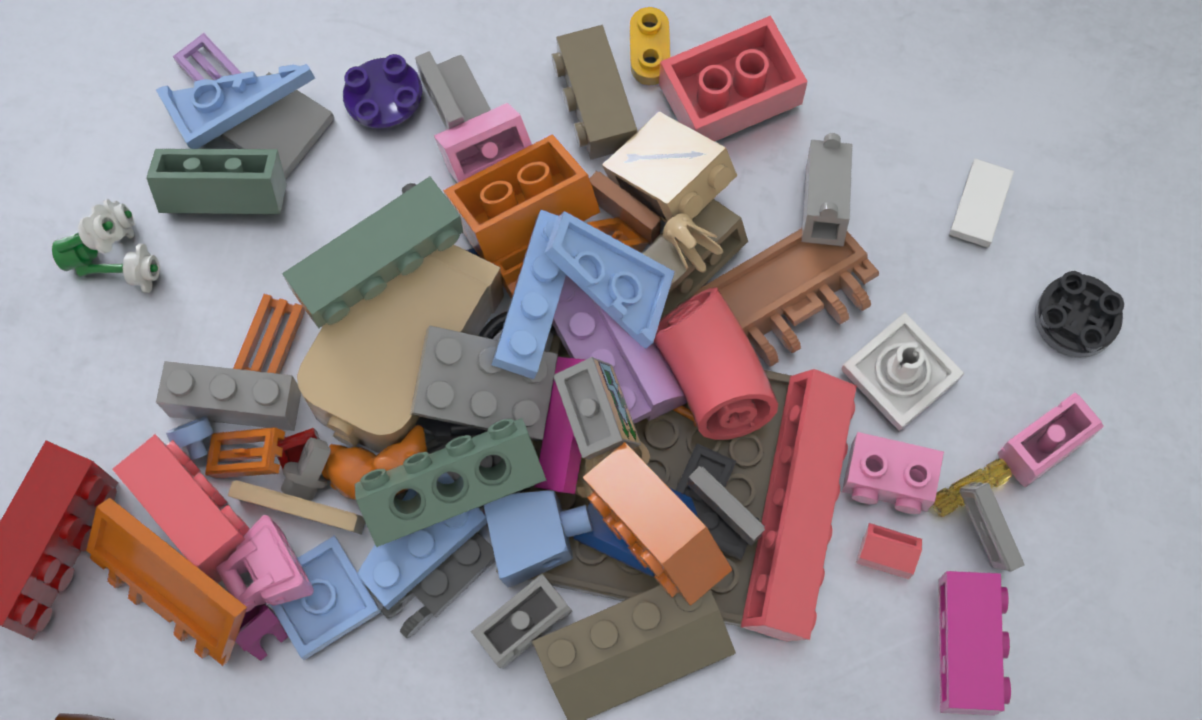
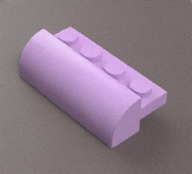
(641, 372)

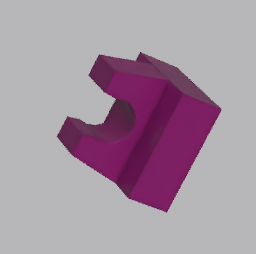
(255, 625)

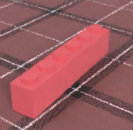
(799, 507)

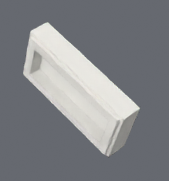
(981, 203)

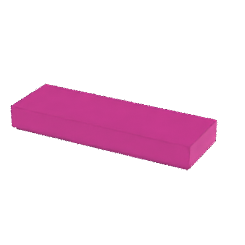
(559, 450)

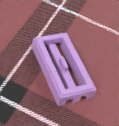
(192, 50)

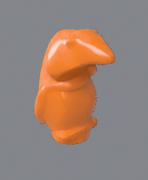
(349, 465)

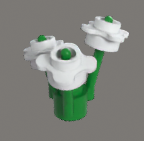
(97, 234)

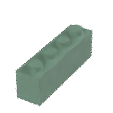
(374, 253)

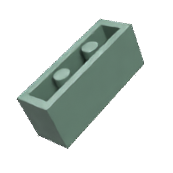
(217, 181)

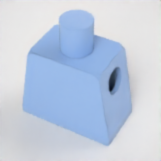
(532, 533)

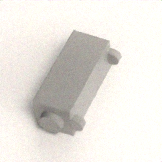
(827, 191)

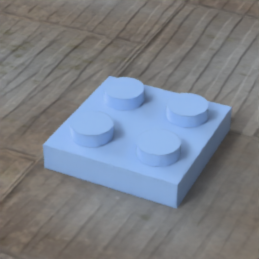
(336, 605)

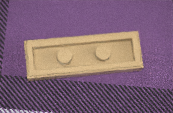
(297, 506)

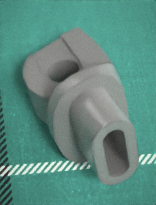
(306, 476)

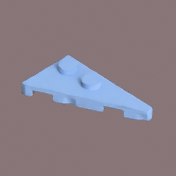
(224, 103)

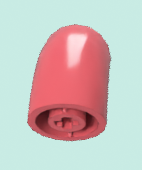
(716, 367)

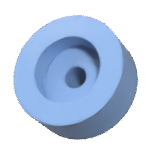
(191, 436)

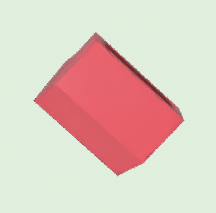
(889, 551)

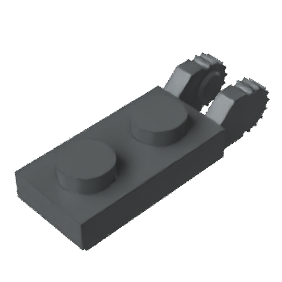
(445, 583)

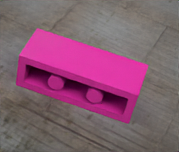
(973, 643)

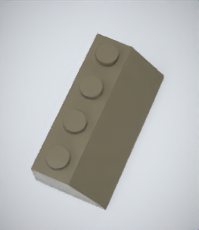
(631, 650)

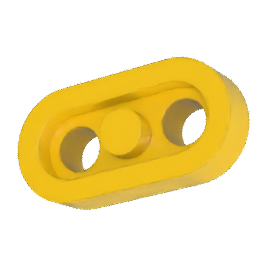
(648, 43)

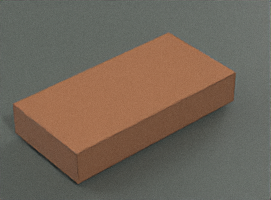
(624, 206)

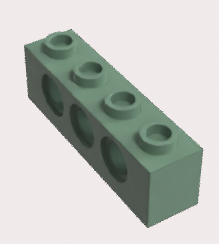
(435, 502)

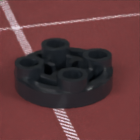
(1079, 315)

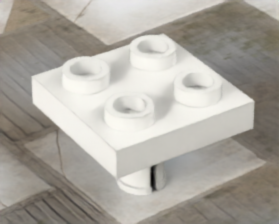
(902, 371)

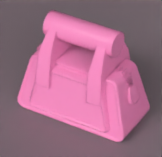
(271, 565)

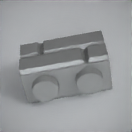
(521, 621)

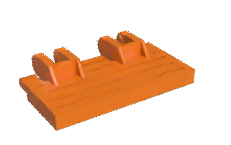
(165, 581)

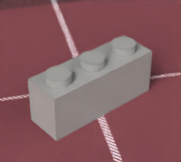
(229, 395)

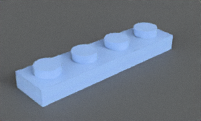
(531, 305)

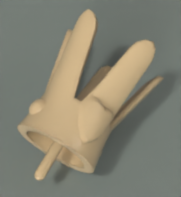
(684, 235)

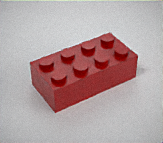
(46, 533)

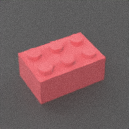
(733, 81)
(183, 503)

